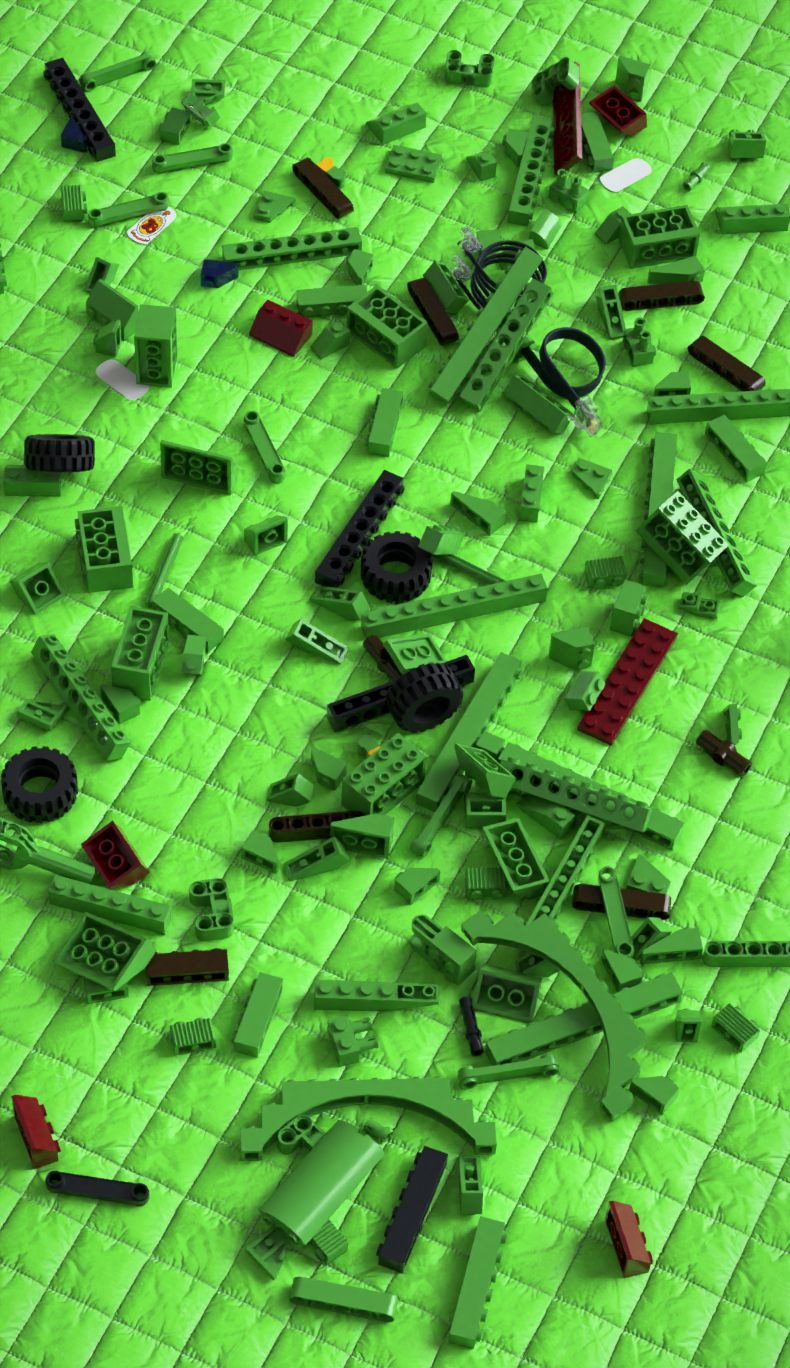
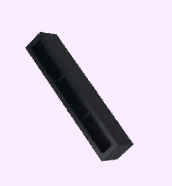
(412, 1209)

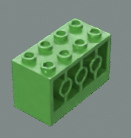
(658, 236)
(387, 326)
(155, 345)
(682, 537)
(104, 549)
(140, 651)
(384, 778)

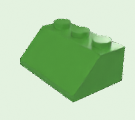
(398, 123)
(108, 305)
(27, 482)
(484, 770)
(507, 992)

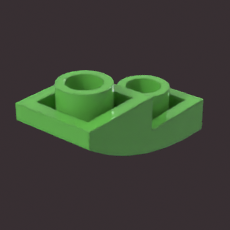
(696, 605)

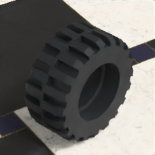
(59, 453)
(395, 585)
(424, 697)
(39, 763)

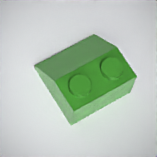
(632, 77)
(266, 534)
(38, 587)
(572, 648)

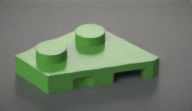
(208, 90)
(271, 206)
(592, 476)
(42, 713)
(733, 714)
(647, 878)
(270, 1250)

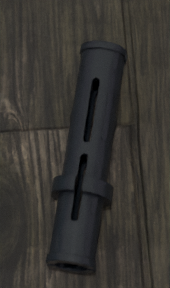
(472, 1033)

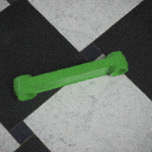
(91, 80)
(192, 158)
(129, 209)
(264, 447)
(422, 844)
(615, 911)
(471, 1076)

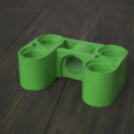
(562, 72)
(468, 74)
(221, 909)
(306, 1138)

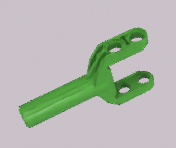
(30, 853)

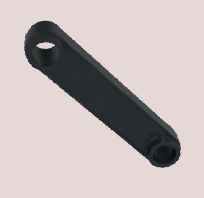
(97, 1188)

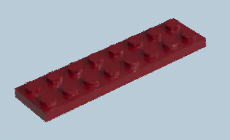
(567, 127)
(627, 681)

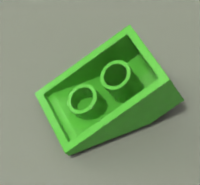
(365, 834)

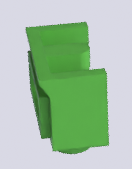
(199, 110)

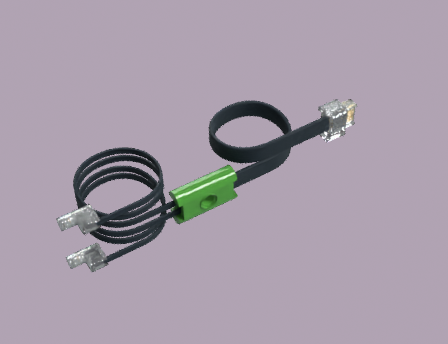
(586, 411)

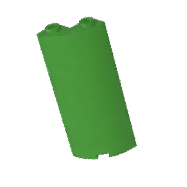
(321, 1182)

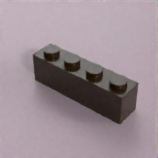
(187, 967)

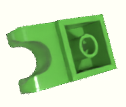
(443, 949)

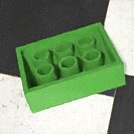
(198, 467)
(104, 952)

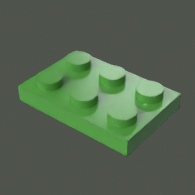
(413, 163)
(413, 651)

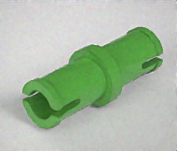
(696, 176)

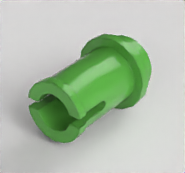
(377, 1130)

